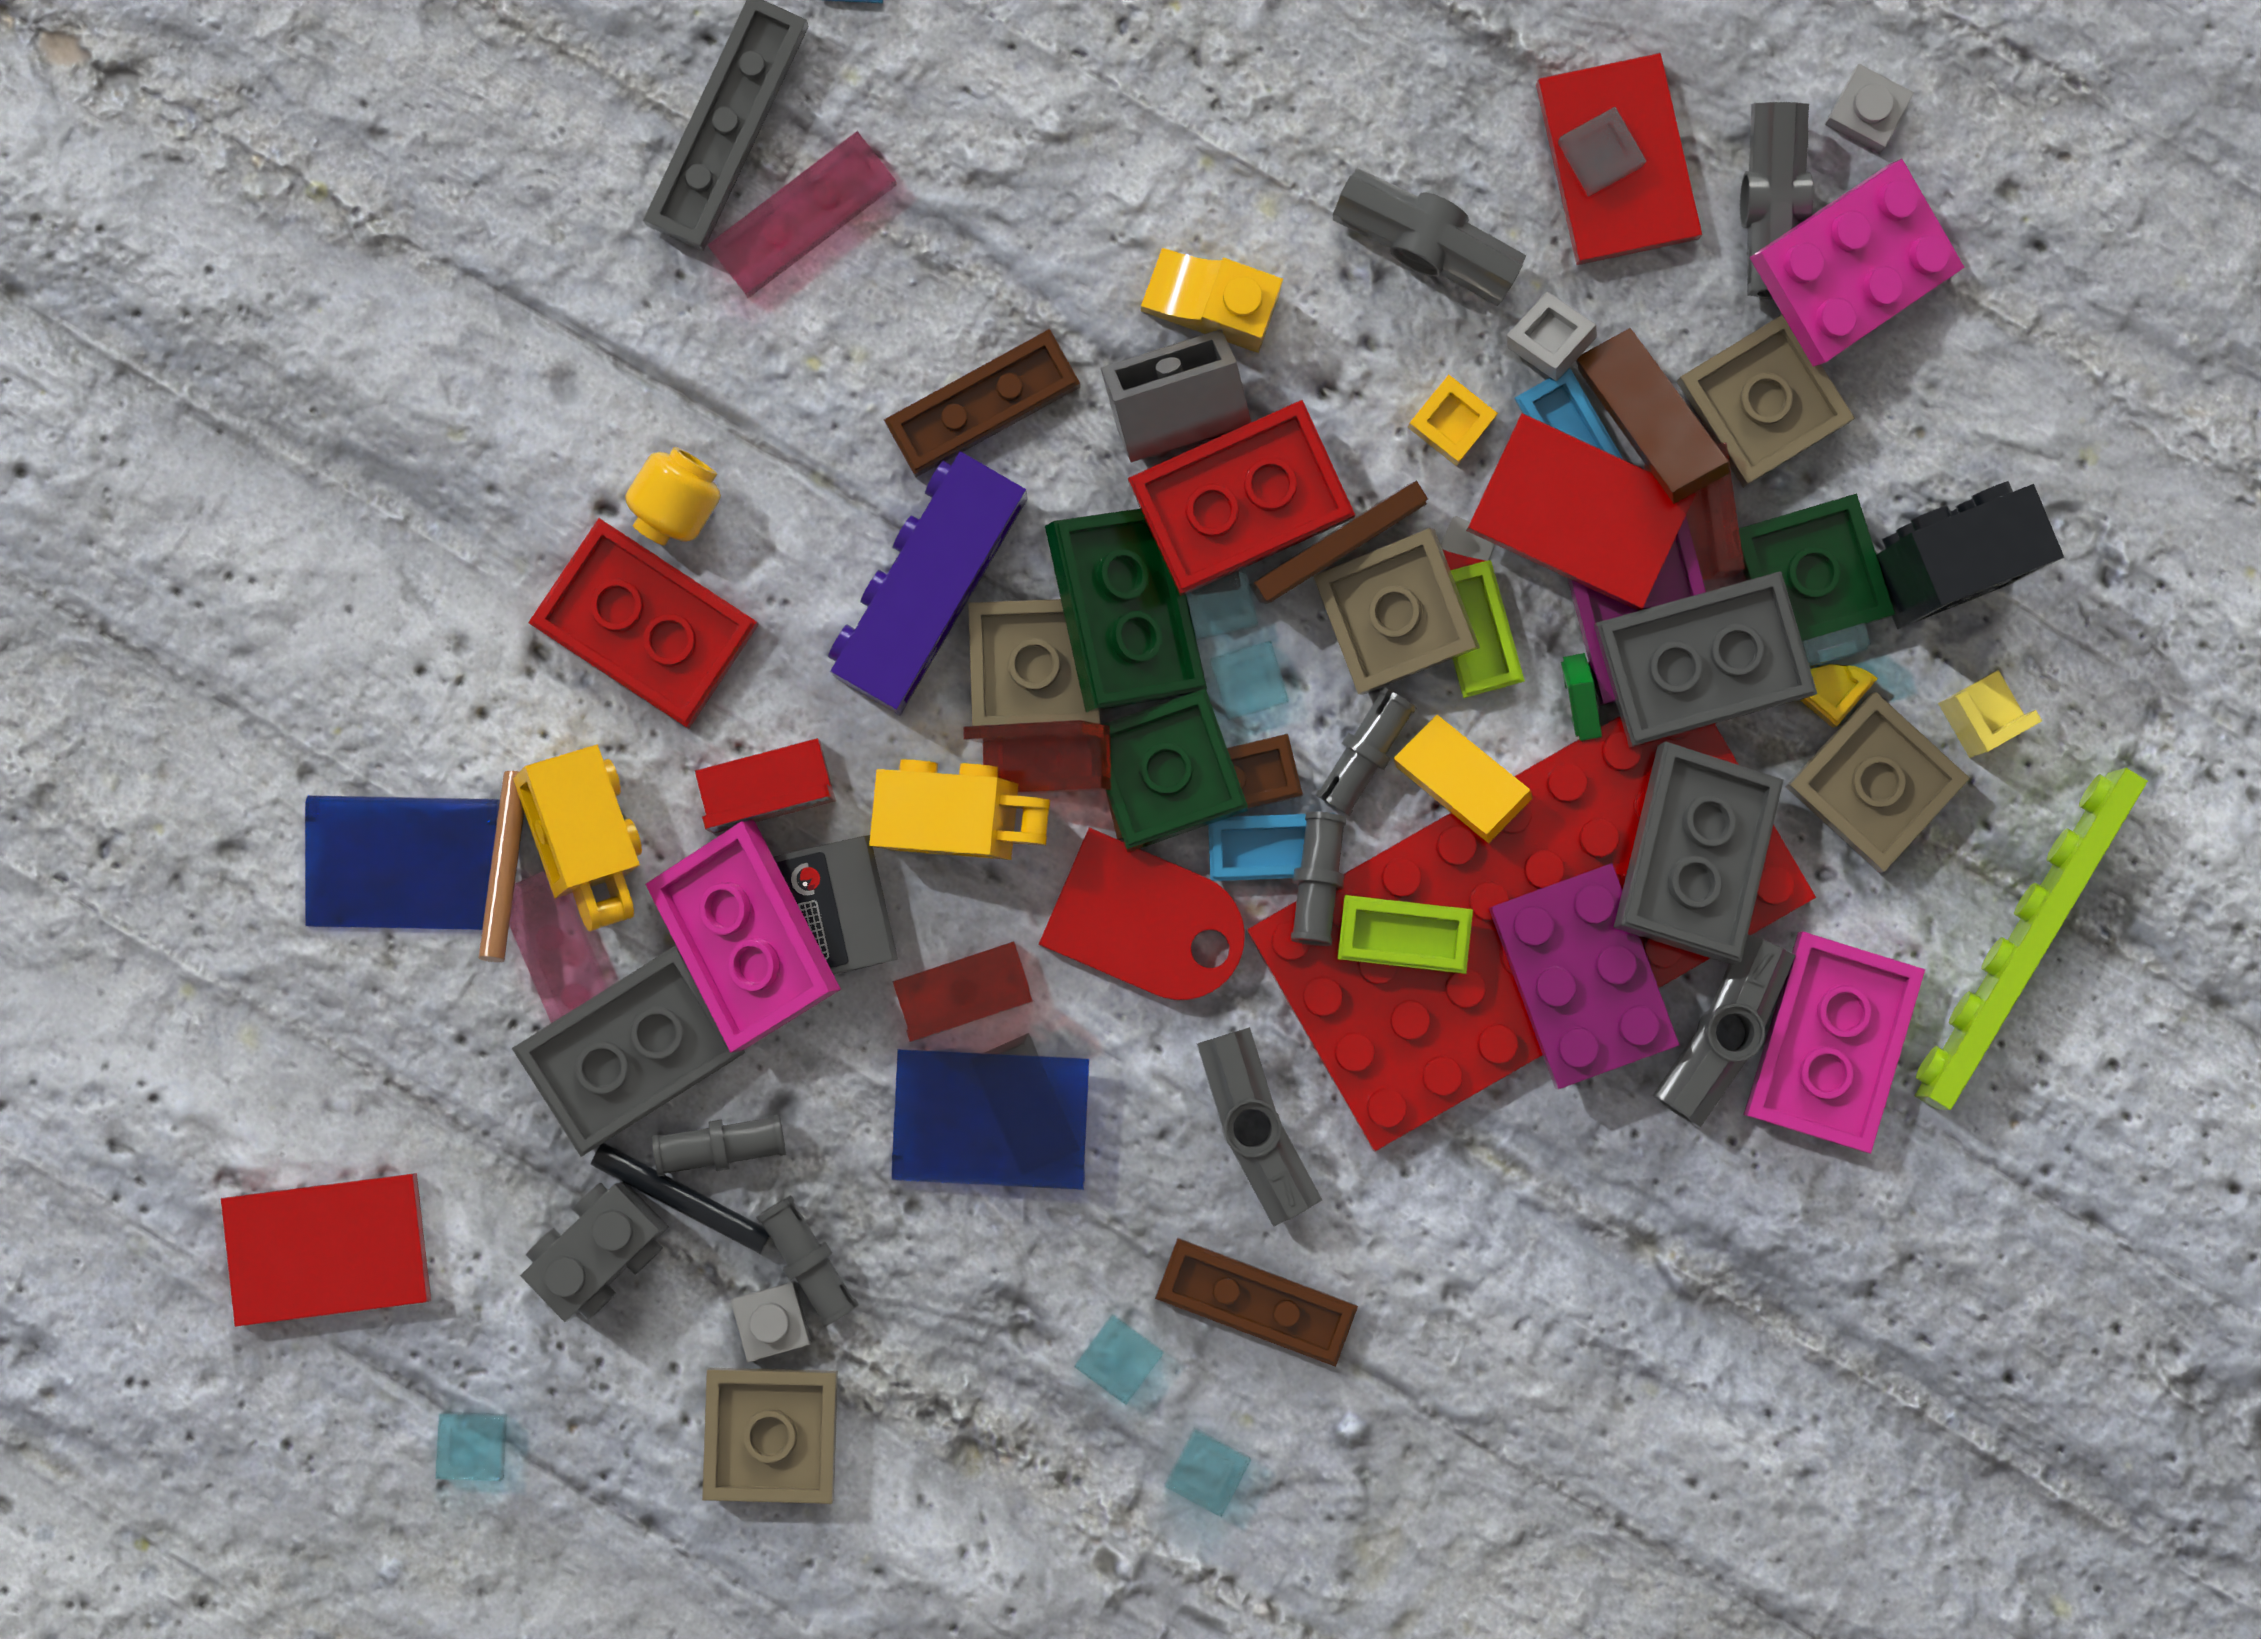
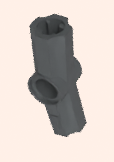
(1777, 187)
(1428, 235)
(1705, 1066)
(1274, 1164)

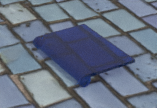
(398, 861)
(990, 1119)

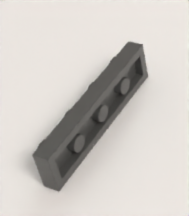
(726, 123)

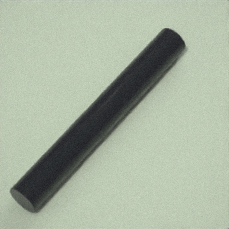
(681, 1197)

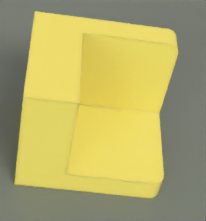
(1986, 715)

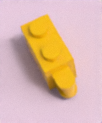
(952, 812)
(581, 831)

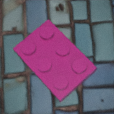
(1857, 262)
(742, 936)
(1834, 1042)

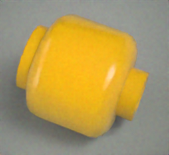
(672, 496)

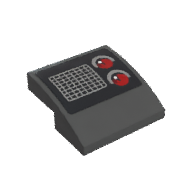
(842, 902)

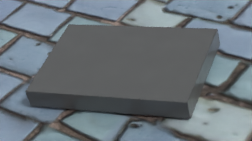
(1705, 659)
(1699, 853)
(625, 1052)

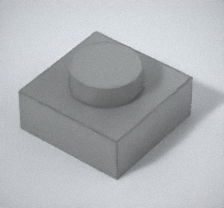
(1869, 108)
(1551, 336)
(771, 1321)

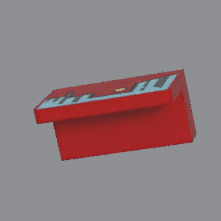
(764, 785)

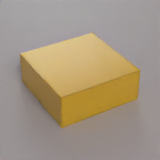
(1452, 420)

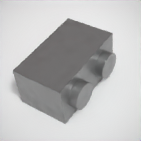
(1176, 396)

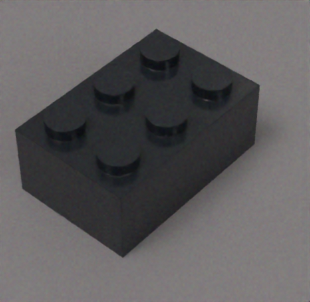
(1966, 551)

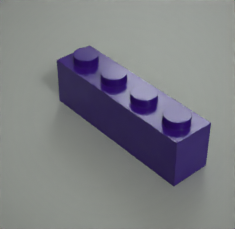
(928, 583)

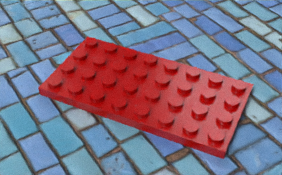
(1427, 1039)

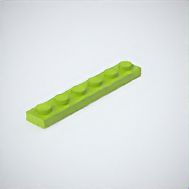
(2041, 915)

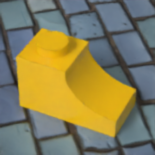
(1213, 297)

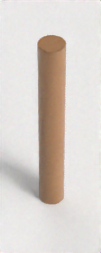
(502, 872)

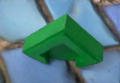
(1581, 696)

